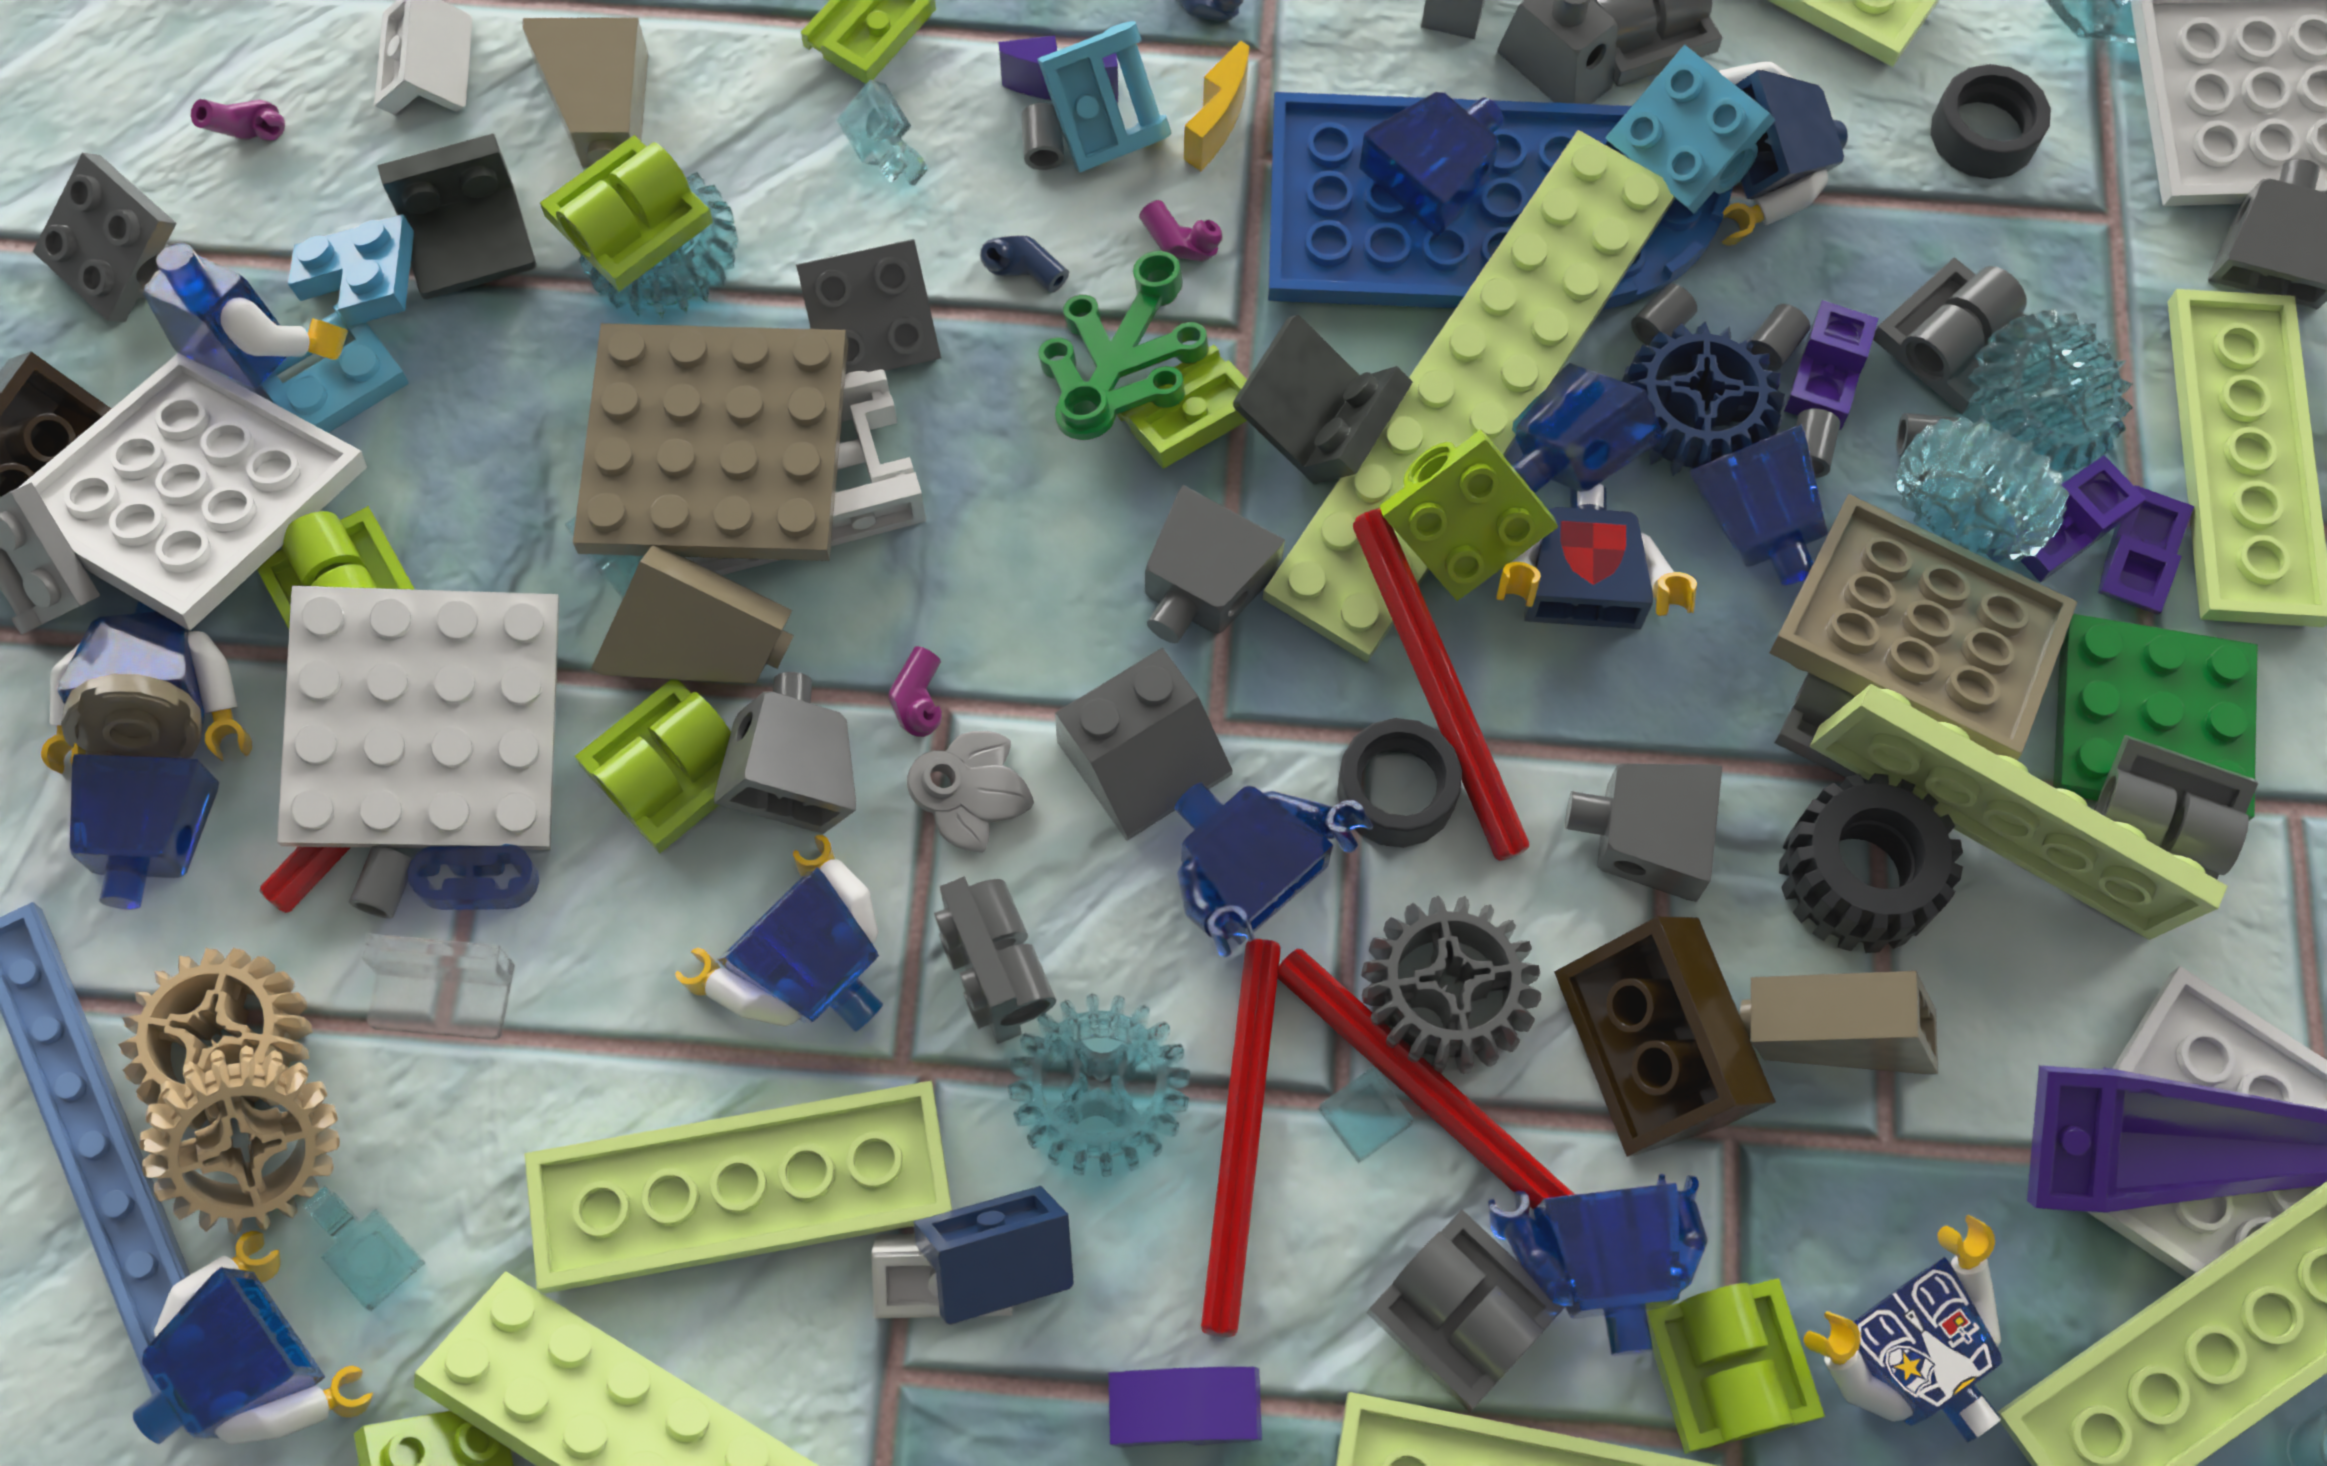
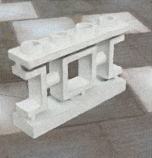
(871, 509)

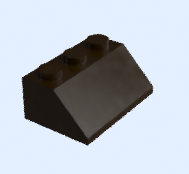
(39, 417)
(1663, 1035)

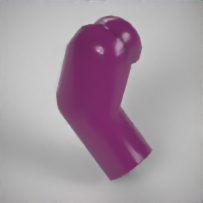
(239, 120)
(1183, 242)
(910, 694)

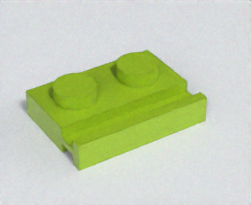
(865, 33)
(1198, 418)

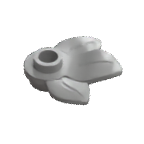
(978, 791)

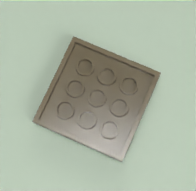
(712, 442)
(1927, 623)

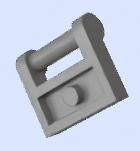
(37, 562)

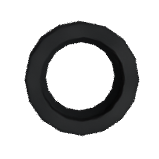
(1995, 86)
(1422, 742)

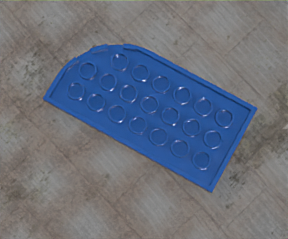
(1354, 244)

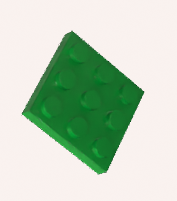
(2156, 687)

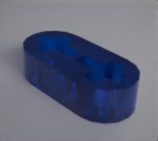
(473, 891)

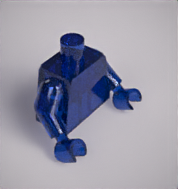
(1255, 855)
(1610, 1252)

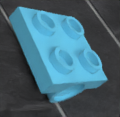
(1692, 129)

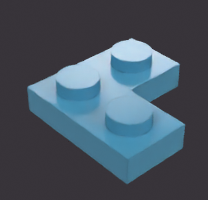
(363, 262)

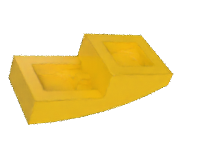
(1222, 104)

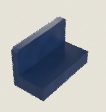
(997, 1253)

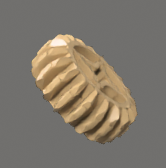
(222, 990)
(214, 1150)

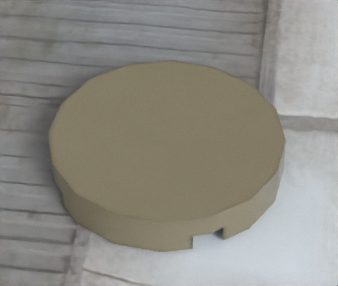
(146, 713)

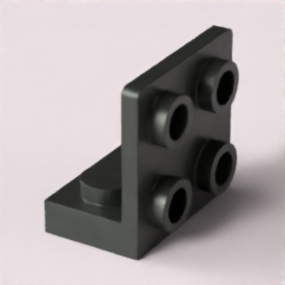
(460, 215)
(1317, 404)

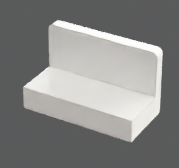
(423, 54)

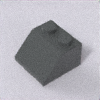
(1142, 742)

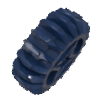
(1729, 387)

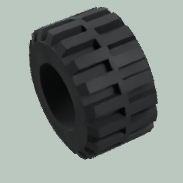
(1898, 825)

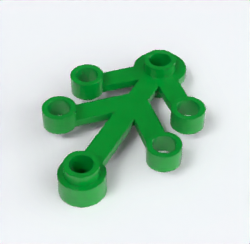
(1091, 407)

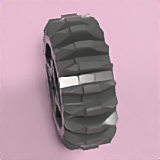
(1501, 972)

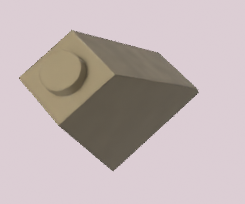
(593, 78)
(691, 626)
(1844, 1021)

